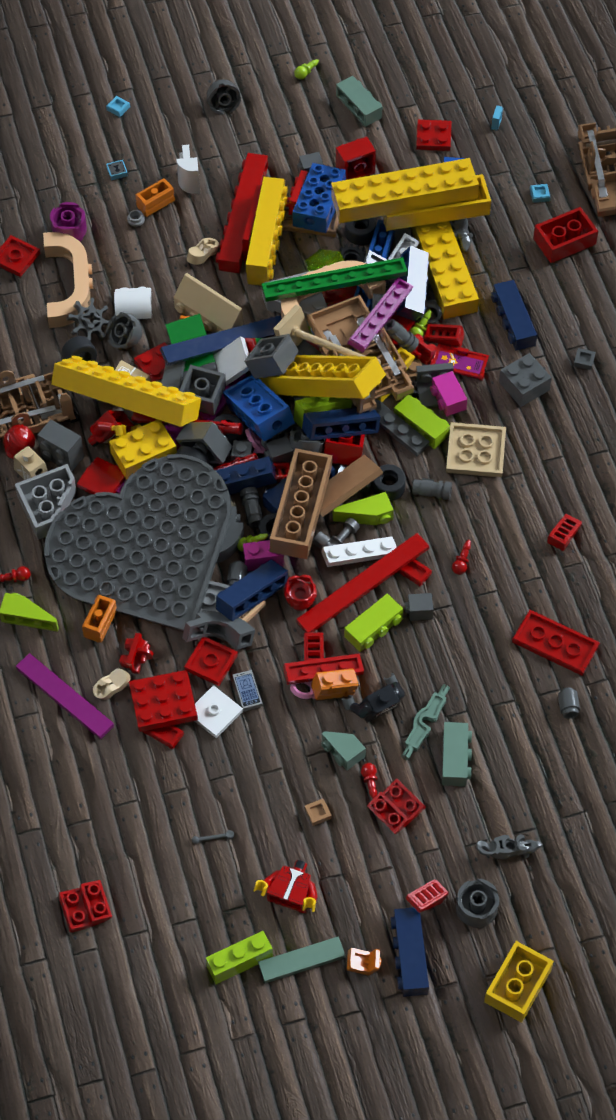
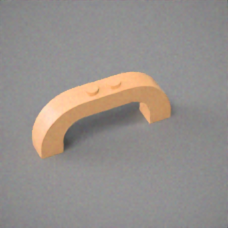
(66, 246)
(369, 288)

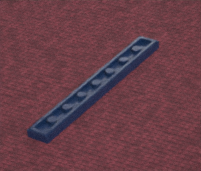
(217, 341)

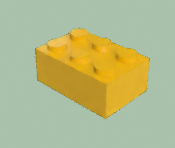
(141, 446)
(518, 981)

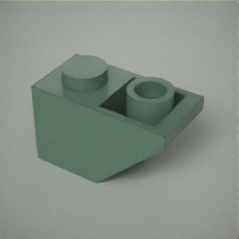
(344, 747)

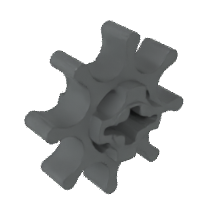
(94, 316)

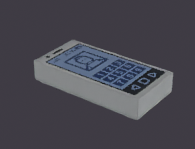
(247, 690)

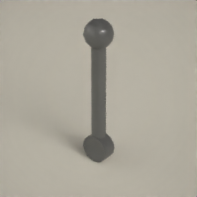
(229, 835)

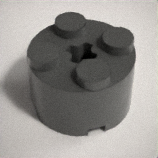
(477, 914)

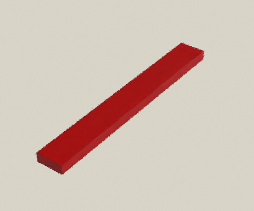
(362, 584)

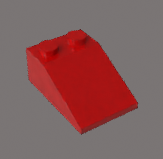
(345, 449)

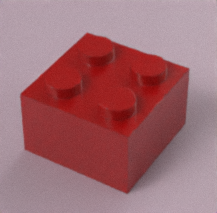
(356, 158)

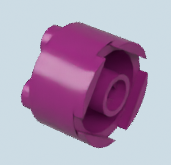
(69, 220)

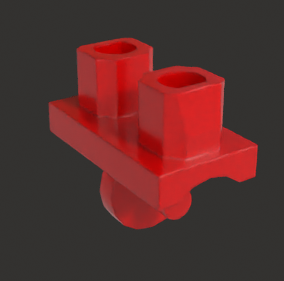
(423, 351)
(138, 653)

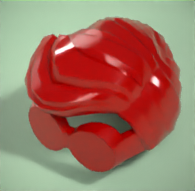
(17, 439)
(299, 593)

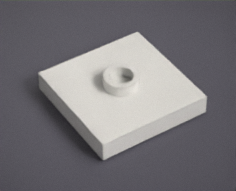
(216, 711)

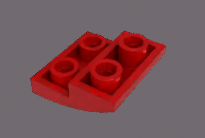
(101, 477)
(396, 806)
(85, 906)

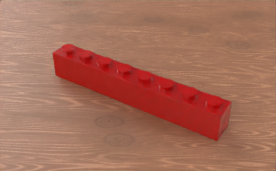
(231, 253)

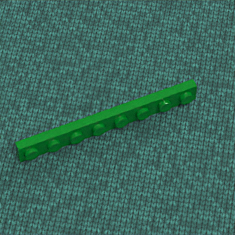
(334, 279)

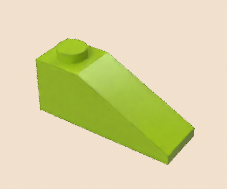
(367, 511)
(21, 611)

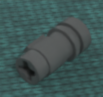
(403, 337)
(429, 488)
(250, 500)

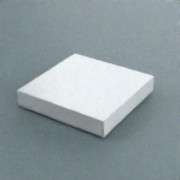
(231, 360)

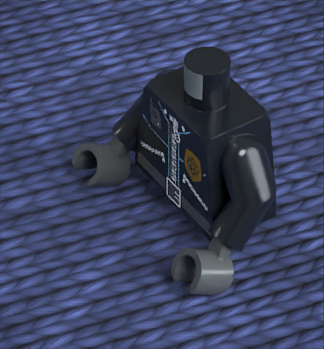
(377, 703)

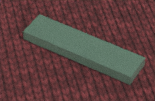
(301, 959)

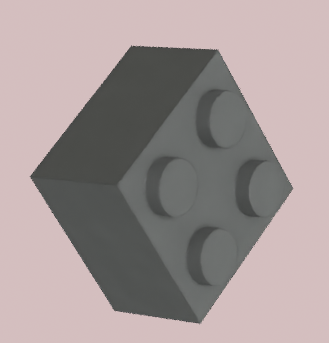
(271, 356)
(525, 379)
(205, 385)
(206, 439)
(60, 445)

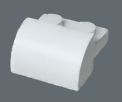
(188, 172)
(133, 302)

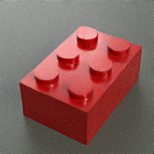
(565, 234)

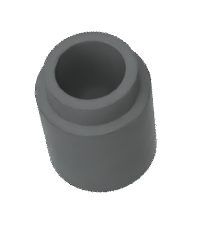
(236, 571)
(569, 703)

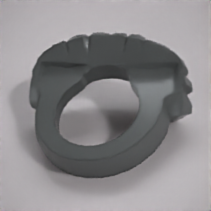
(432, 304)

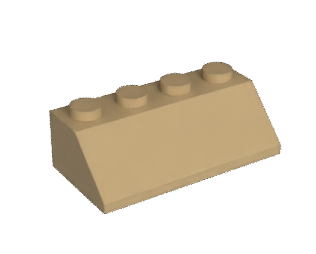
(215, 310)

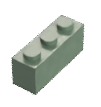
(359, 101)
(456, 754)

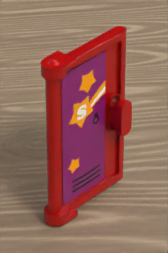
(469, 365)

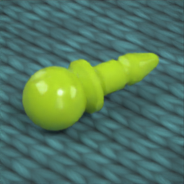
(305, 69)
(419, 327)
(261, 537)

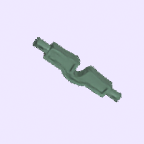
(421, 730)

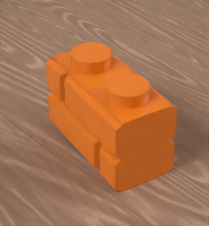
(155, 197)
(99, 618)
(334, 684)

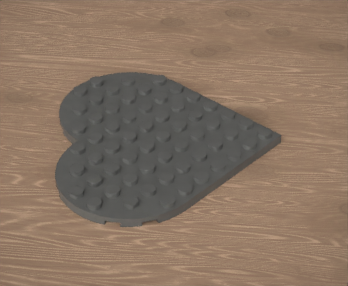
(147, 544)

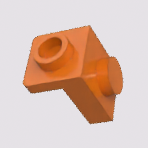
(363, 961)

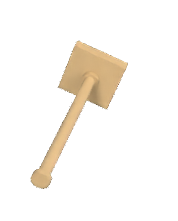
(296, 326)

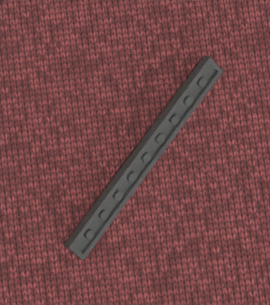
(389, 420)

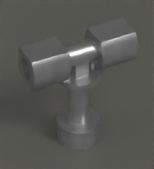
(322, 540)

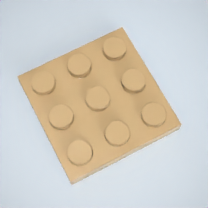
(476, 449)

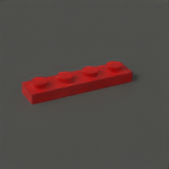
(305, 670)

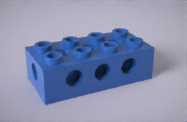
(306, 211)
(258, 407)

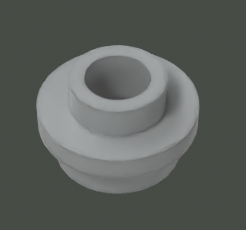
(135, 218)

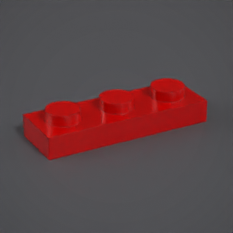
(295, 191)

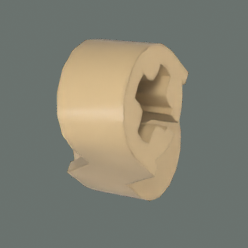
(202, 251)
(111, 684)

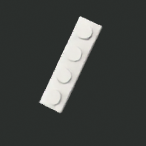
(357, 551)

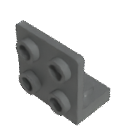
(424, 380)

